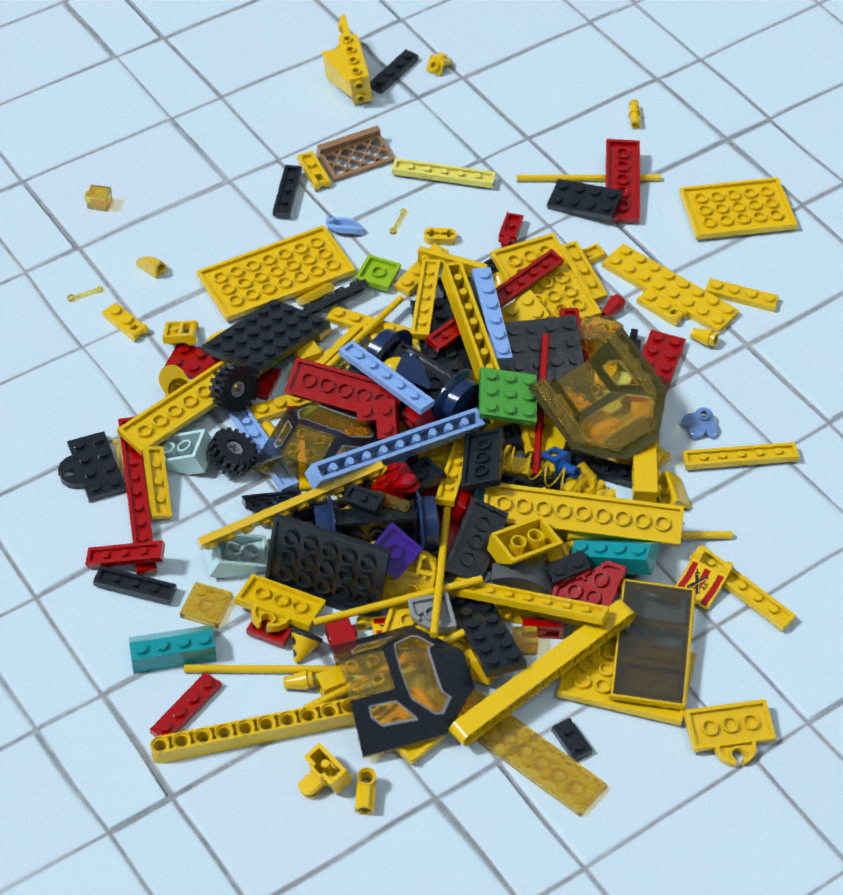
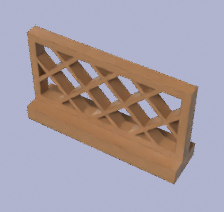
(349, 144)

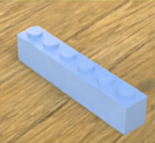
(489, 307)

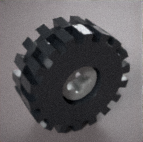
(223, 387)
(223, 457)

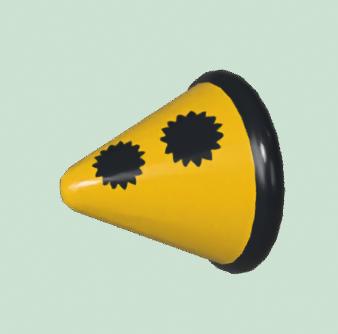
(303, 643)

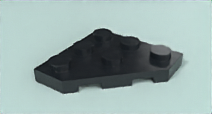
(262, 501)

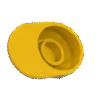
(171, 378)

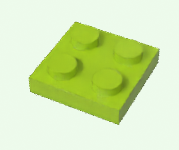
(378, 272)

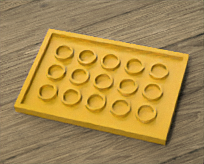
(737, 208)
(557, 290)
(591, 684)

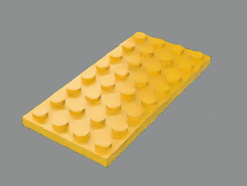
(275, 272)

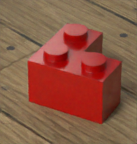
(382, 412)

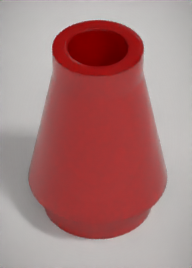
(613, 306)

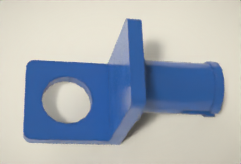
(560, 461)

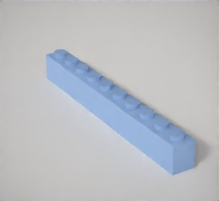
(396, 447)

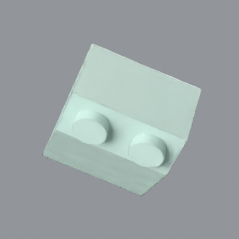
(187, 452)
(238, 557)

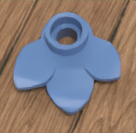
(698, 425)

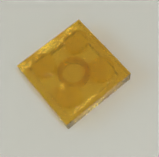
(206, 605)

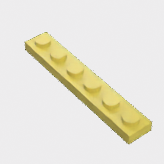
(443, 173)

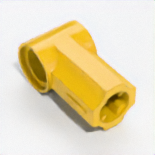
(588, 477)
(365, 791)

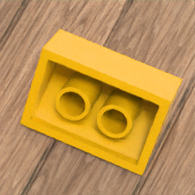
(522, 541)

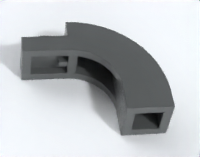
(520, 576)

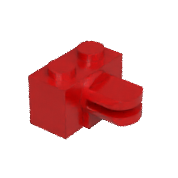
(397, 481)

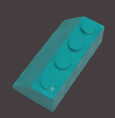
(635, 555)
(172, 649)

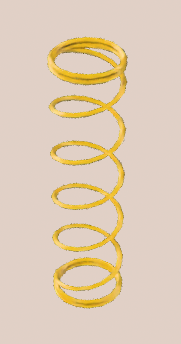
(592, 489)

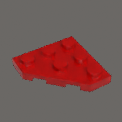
(595, 585)

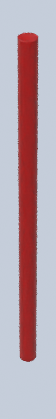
(540, 412)

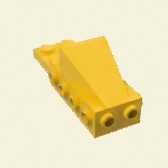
(347, 66)

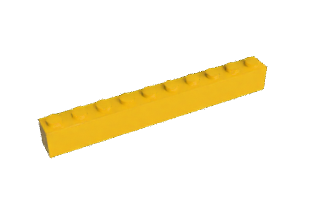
(469, 320)

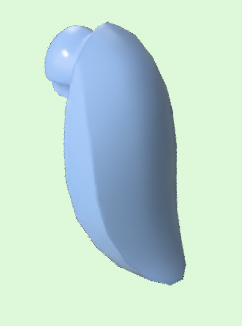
(344, 225)

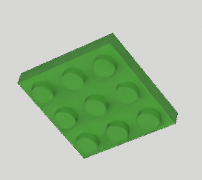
(506, 396)

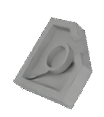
(421, 612)

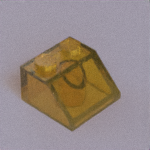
(595, 330)

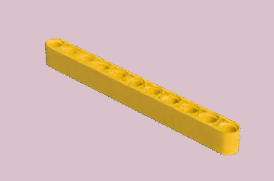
(540, 674)
(255, 727)

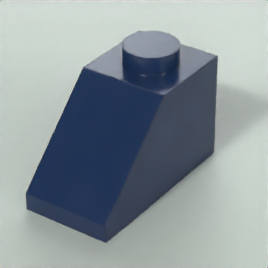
(412, 370)

